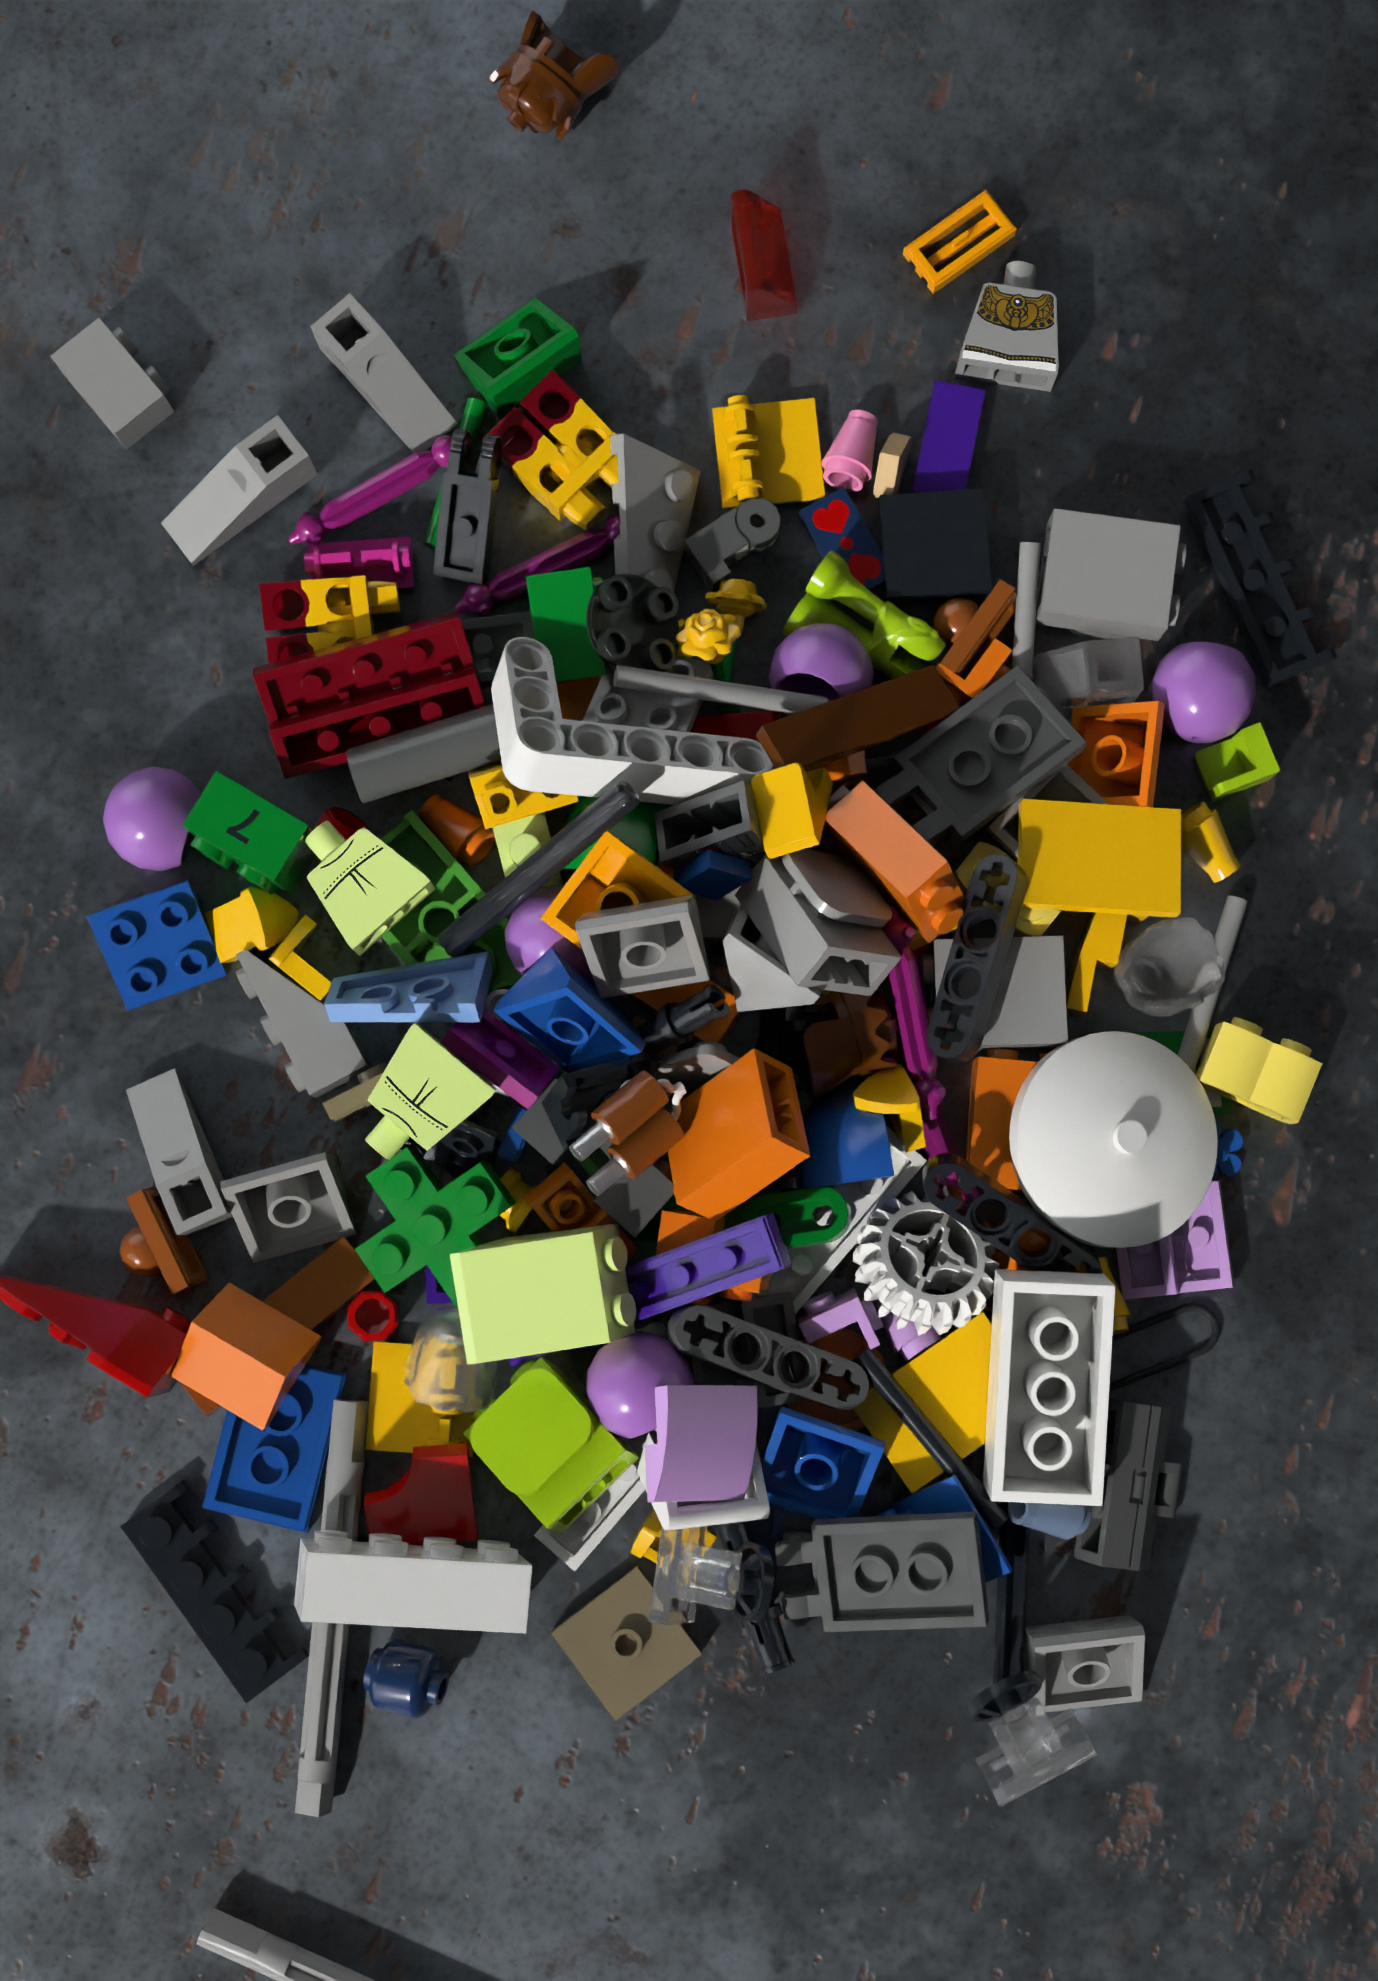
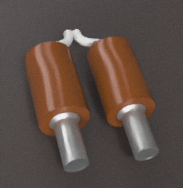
(635, 1126)

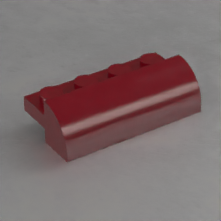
(366, 691)

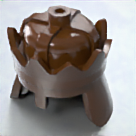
(548, 81)
(848, 1039)

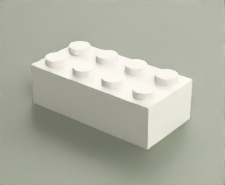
(1048, 1387)
(412, 1584)

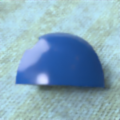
(843, 1141)

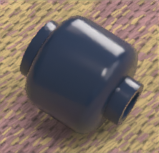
(405, 1678)

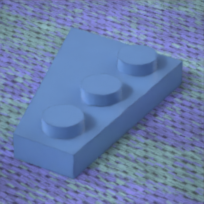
(418, 992)

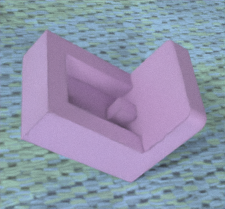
(829, 1313)

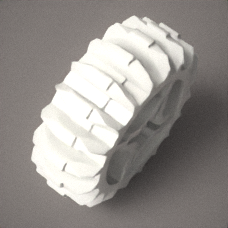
(955, 1262)

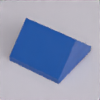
(566, 1016)
(818, 1466)

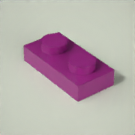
(502, 1057)

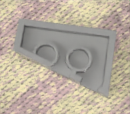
(654, 508)

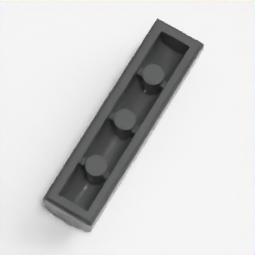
(424, 754)

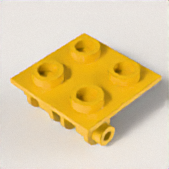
(768, 451)
(396, 1419)

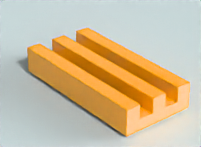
(926, 267)

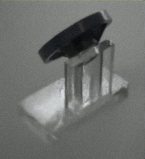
(709, 1576)
(1029, 1743)

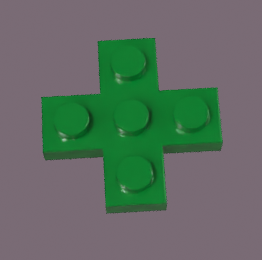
(429, 1218)

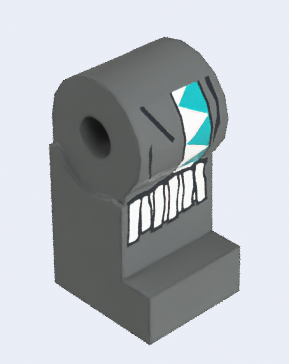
(730, 538)

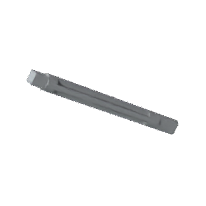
(330, 1640)
(268, 1952)

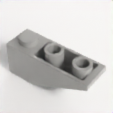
(382, 374)
(240, 490)
(320, 1050)
(178, 1154)

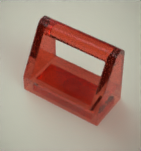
(761, 257)

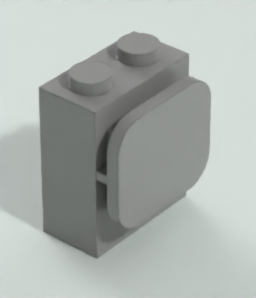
(1109, 575)
(821, 920)
(1029, 997)

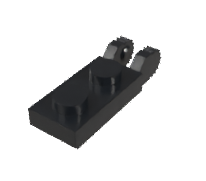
(468, 510)

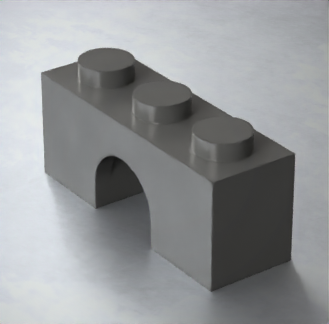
(626, 1200)

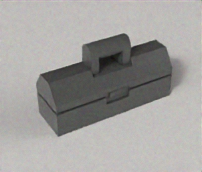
(1125, 1523)

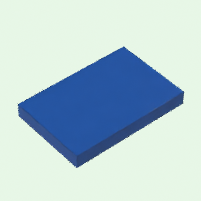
(278, 1471)

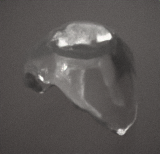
(1169, 967)
(439, 1369)

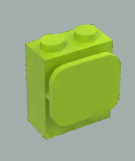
(548, 1445)

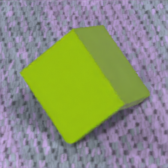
(1236, 763)

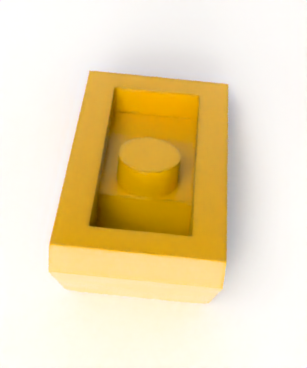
(791, 807)

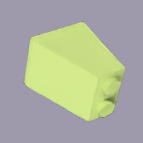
(543, 1293)

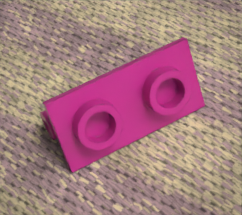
(375, 558)

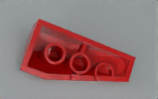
(125, 1339)

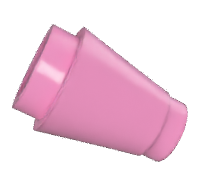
(852, 452)

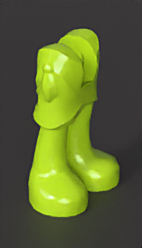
(892, 626)

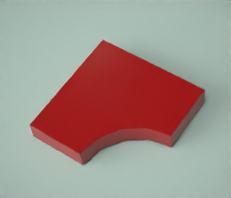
(430, 1498)

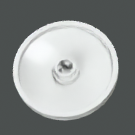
(1113, 1139)

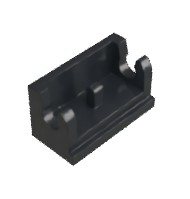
(582, 1091)

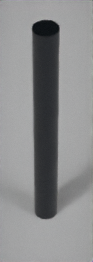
(930, 1437)

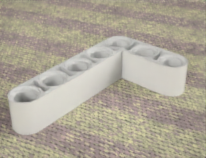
(590, 757)

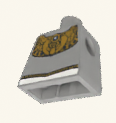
(1012, 333)

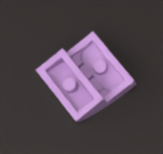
(1184, 1261)
(702, 1443)

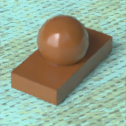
(973, 628)
(156, 1246)

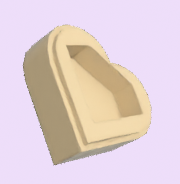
(892, 464)

